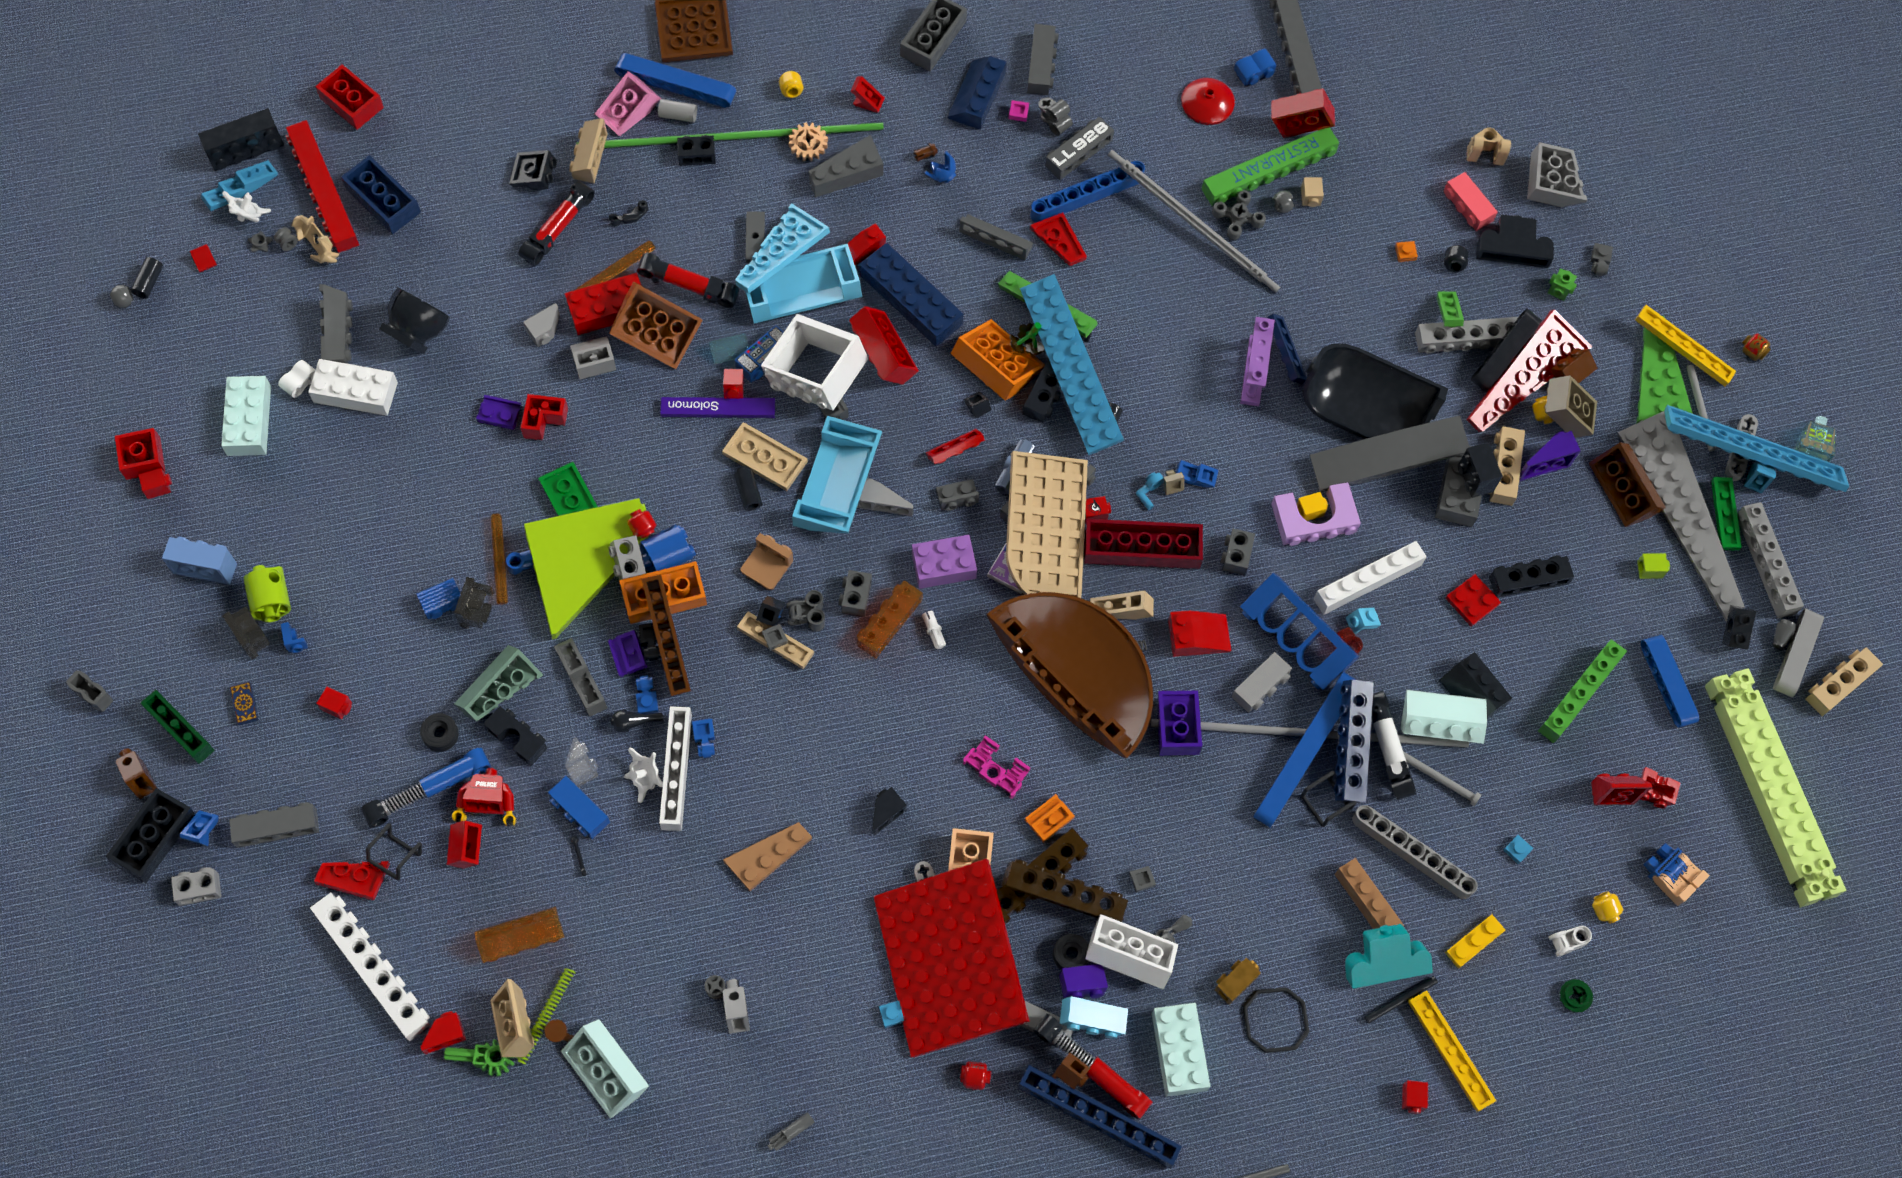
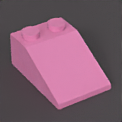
(627, 104)

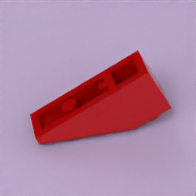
(866, 243)

